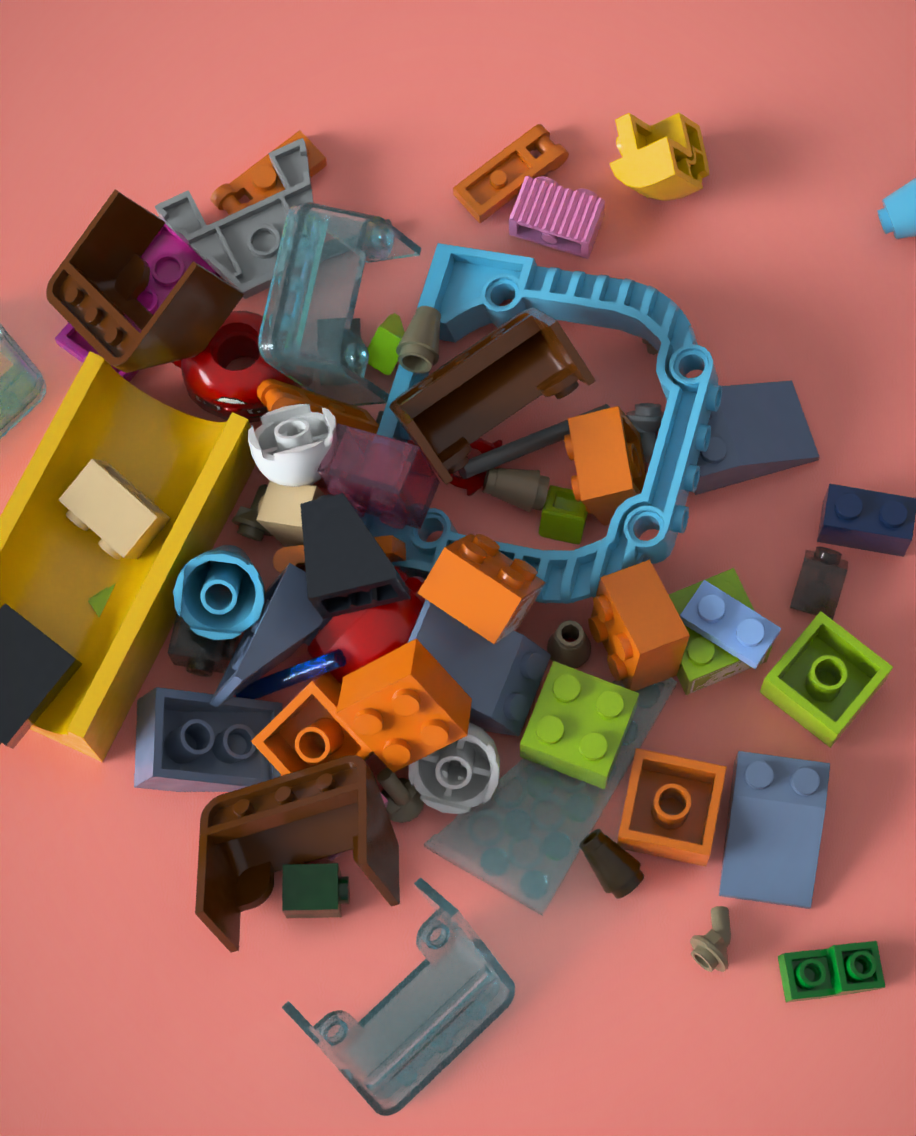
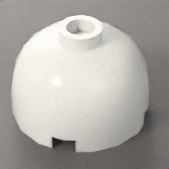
(292, 444)
(459, 773)

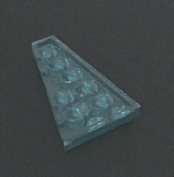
(538, 818)

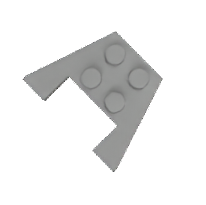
(248, 241)

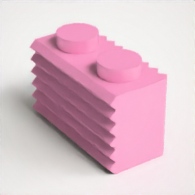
(557, 216)

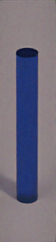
(294, 675)

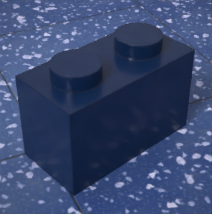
(867, 520)

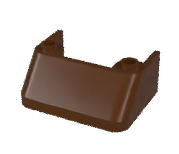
(105, 275)
(487, 386)
(290, 822)

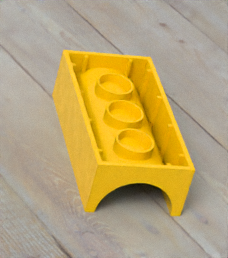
(54, 567)

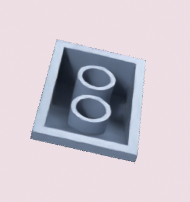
(755, 435)
(281, 629)
(496, 676)
(199, 747)
(774, 829)

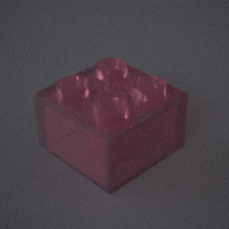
(380, 476)

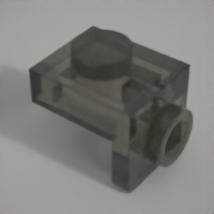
(820, 582)

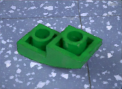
(831, 971)

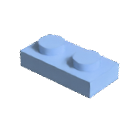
(730, 624)

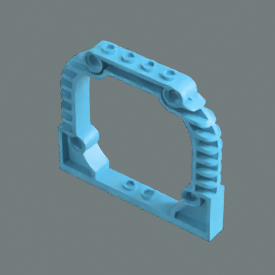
(468, 293)

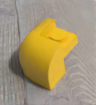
(662, 158)

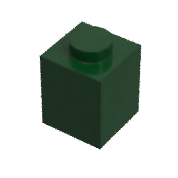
(314, 890)

